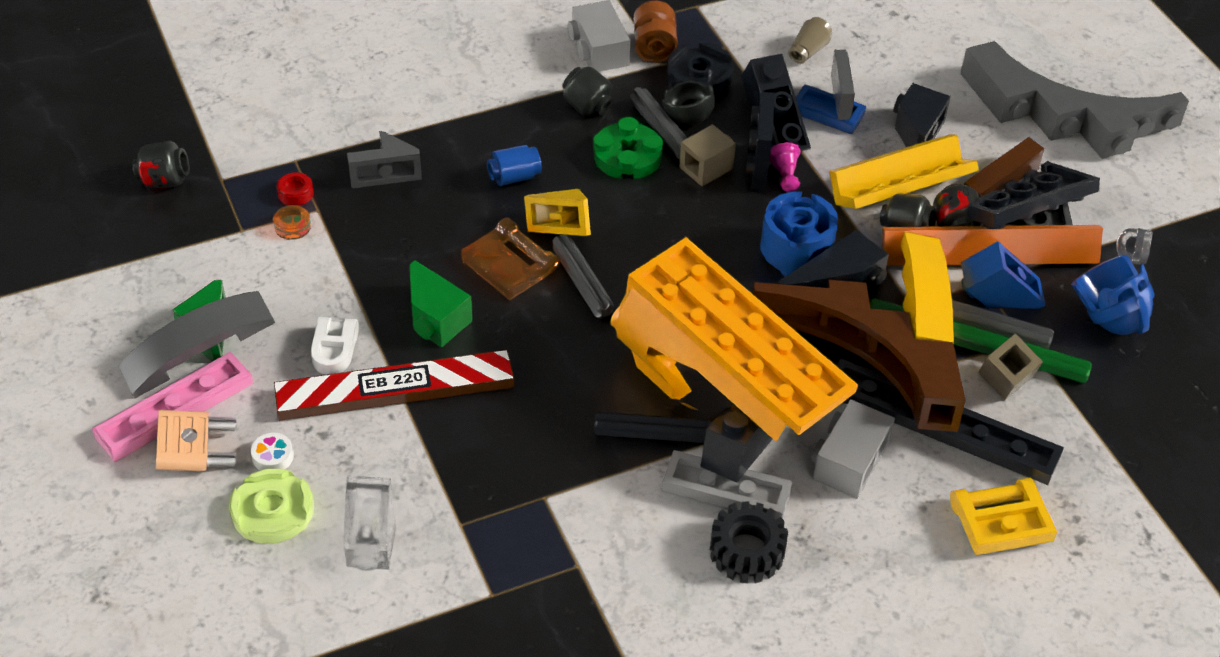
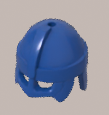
(1117, 296)

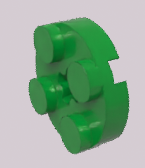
(627, 135)

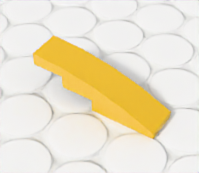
(927, 288)

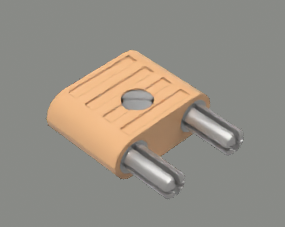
(184, 441)

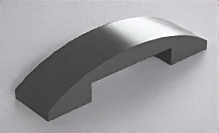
(190, 335)

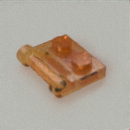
(503, 267)

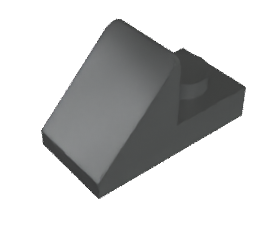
(390, 164)

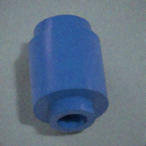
(514, 164)

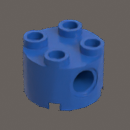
(797, 230)

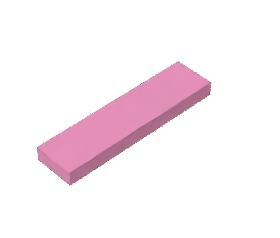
(194, 392)

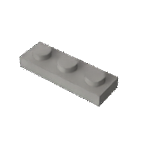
(689, 480)

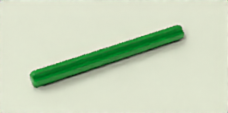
(987, 342)

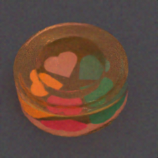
(292, 222)

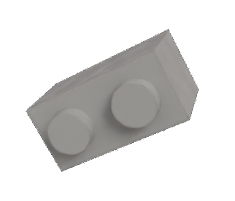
(600, 36)
(852, 448)

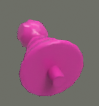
(784, 159)

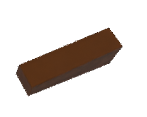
(1008, 167)

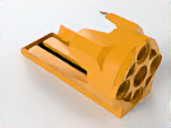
(702, 317)

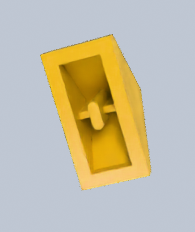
(558, 213)

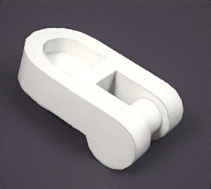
(333, 344)

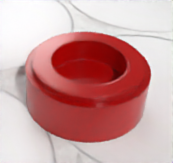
(295, 189)

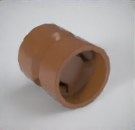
(655, 31)

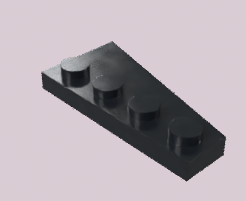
(1037, 193)

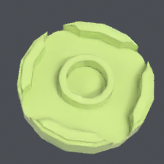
(271, 506)

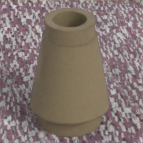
(811, 38)

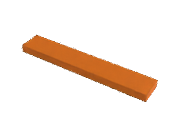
(1028, 243)

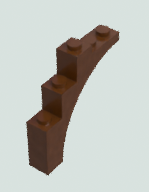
(841, 313)

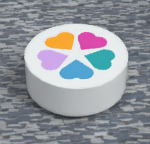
(272, 451)

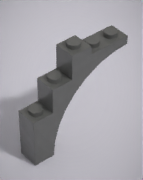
(1061, 111)

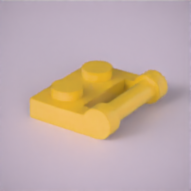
(1004, 525)

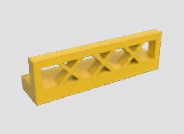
(900, 172)

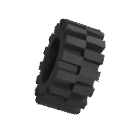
(754, 523)

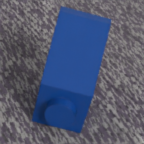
(1001, 280)

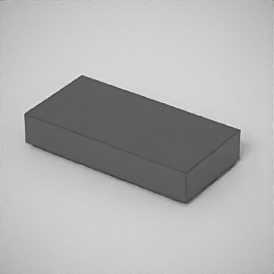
(842, 85)

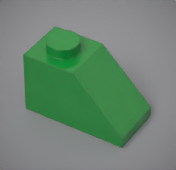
(437, 305)

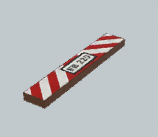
(393, 384)

